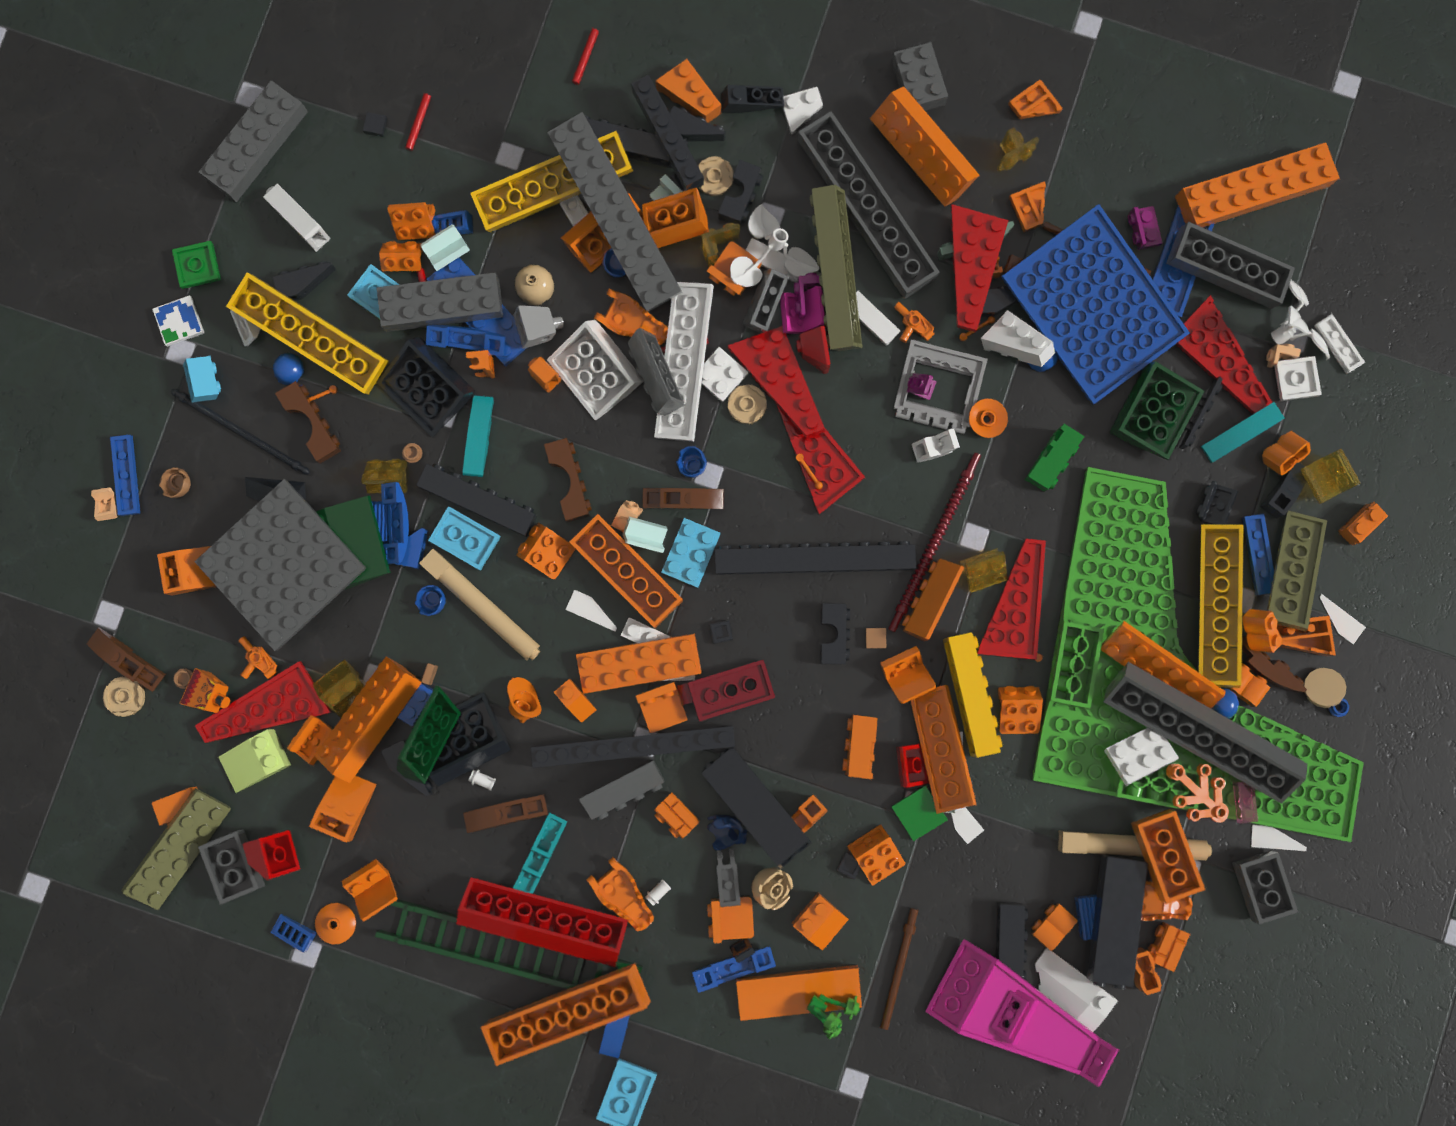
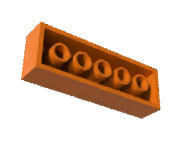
(924, 146)
(626, 571)
(367, 719)

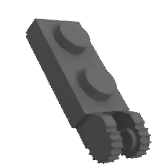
(728, 881)

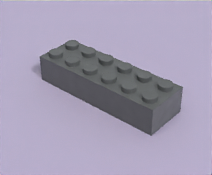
(253, 141)
(1230, 265)
(439, 302)

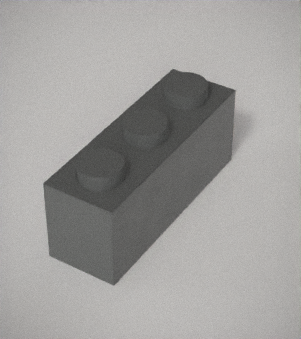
(765, 300)

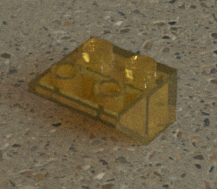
(339, 687)

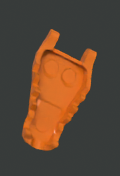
(627, 316)
(620, 893)
(1156, 909)

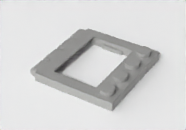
(947, 360)

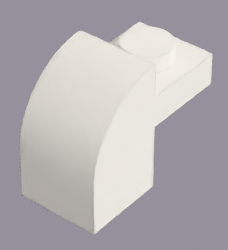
(935, 446)

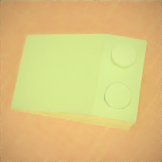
(254, 760)

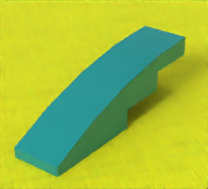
(1242, 432)
(478, 436)
(540, 854)

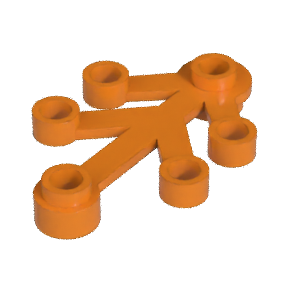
(1201, 794)

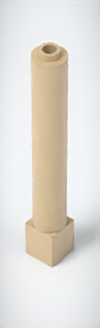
(480, 605)
(1117, 844)

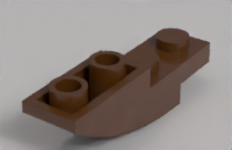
(683, 498)
(124, 660)
(1274, 672)
(505, 813)

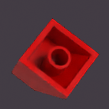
(272, 855)

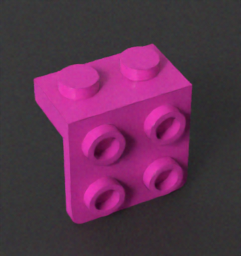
(813, 308)

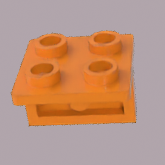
(412, 220)

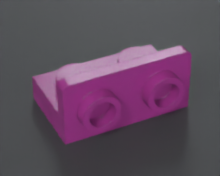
(1145, 227)

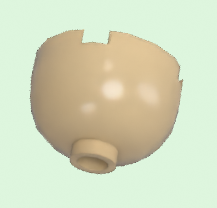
(534, 292)
(771, 888)

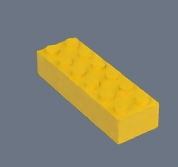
(972, 695)

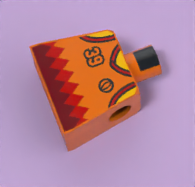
(205, 692)

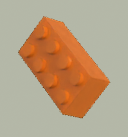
(1168, 856)

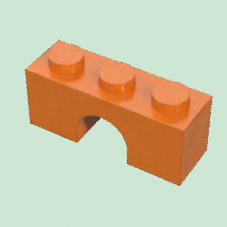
(809, 813)

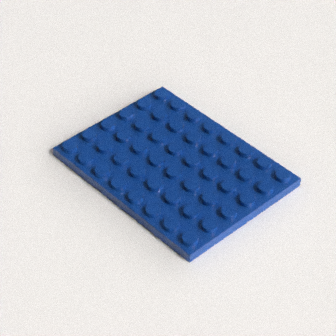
(1095, 304)

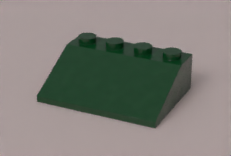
(1157, 410)
(358, 529)
(428, 737)

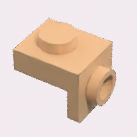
(1283, 351)
(104, 504)
(626, 510)

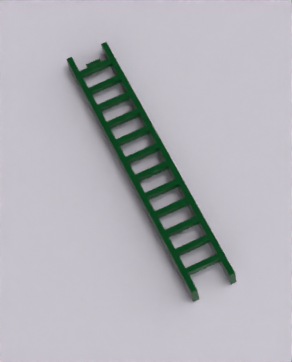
(476, 959)

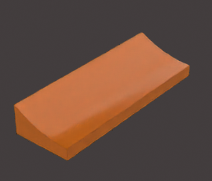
(792, 991)

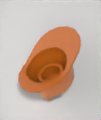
(523, 699)

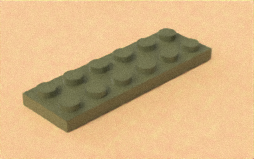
(1296, 570)
(176, 849)

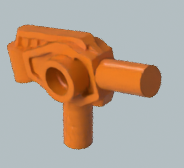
(914, 322)
(257, 658)

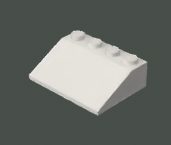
(595, 369)

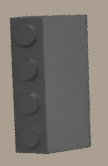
(655, 372)
(622, 790)

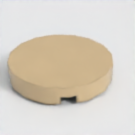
(717, 176)
(747, 404)
(1325, 687)
(123, 697)

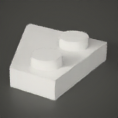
(800, 107)

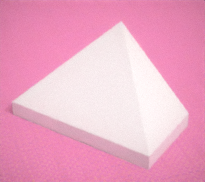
(246, 329)

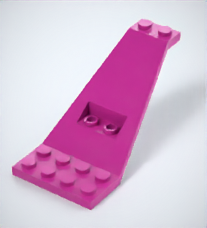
(981, 996)

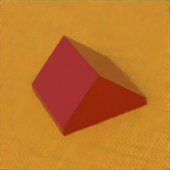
(911, 766)

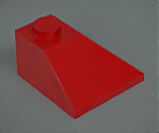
(815, 348)

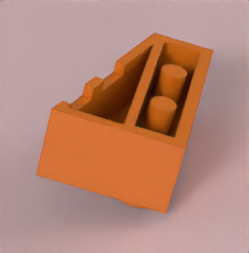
(689, 91)
(1315, 640)
(860, 746)

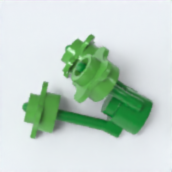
(832, 1023)

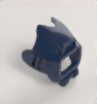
(723, 830)

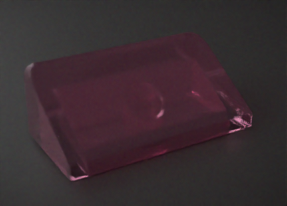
(1245, 802)

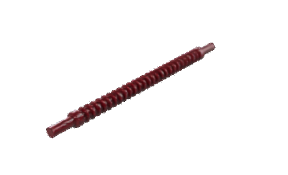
(967, 475)

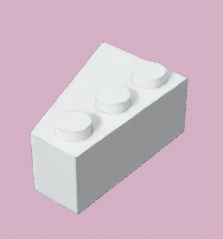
(1019, 340)

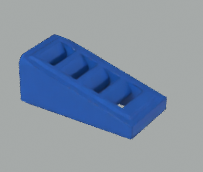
(463, 218)
(310, 934)

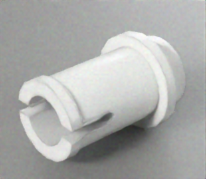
(482, 779)
(658, 892)

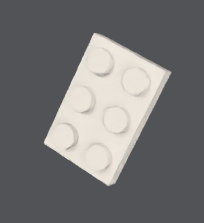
(1140, 755)

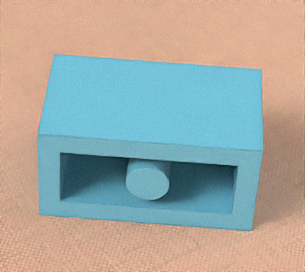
(201, 379)

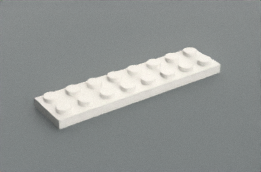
(686, 357)

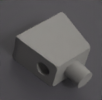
(536, 325)

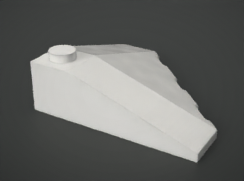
(1073, 990)

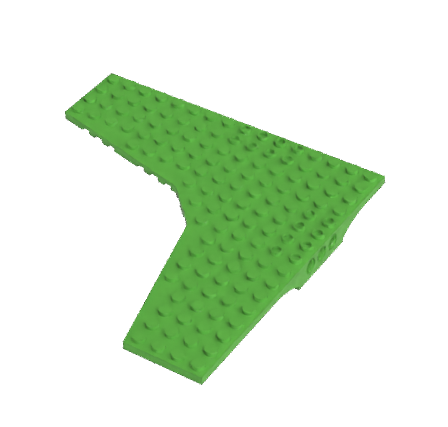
(1126, 574)

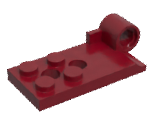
(710, 692)

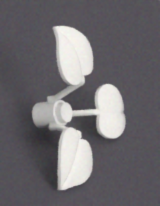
(764, 224)
(1287, 330)

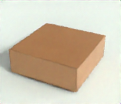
(875, 638)
(429, 674)

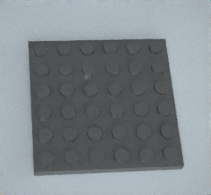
(280, 565)

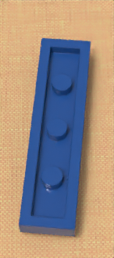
(125, 475)
(1259, 553)

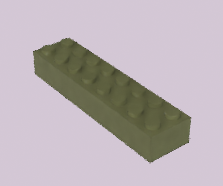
(836, 268)

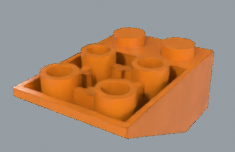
(181, 573)
(343, 808)

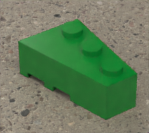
(1054, 458)

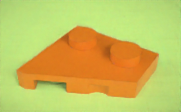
(1035, 102)
(1029, 206)

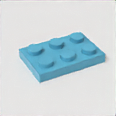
(365, 289)
(464, 538)
(691, 553)
(626, 1094)

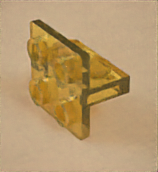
(1015, 149)
(382, 472)
(985, 569)

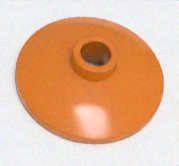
(997, 418)
(342, 916)

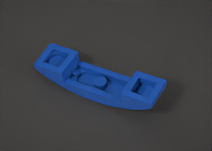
(465, 338)
(397, 522)
(729, 969)
(614, 1037)

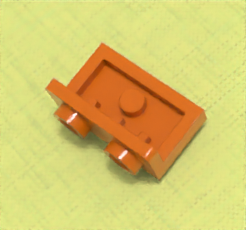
(400, 256)
(310, 738)

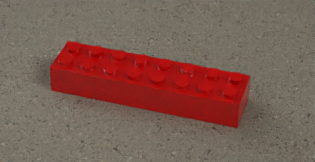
(542, 922)

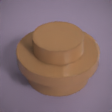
(412, 453)
(182, 678)

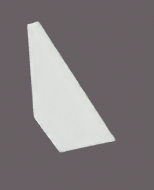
(587, 608)
(1343, 622)
(966, 825)
(1272, 838)

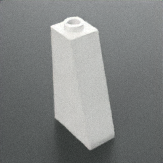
(296, 217)

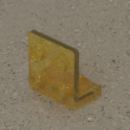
(713, 237)
(1330, 476)

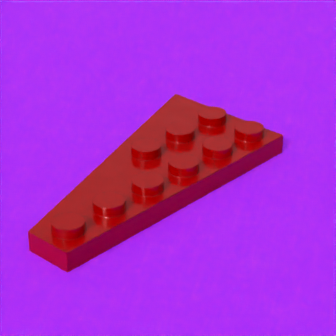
(975, 254)
(1219, 354)
(778, 373)
(826, 462)
(1016, 618)
(274, 703)

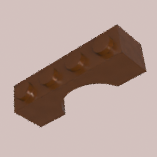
(321, 443)
(573, 504)

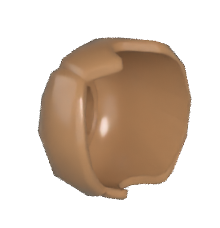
(175, 482)

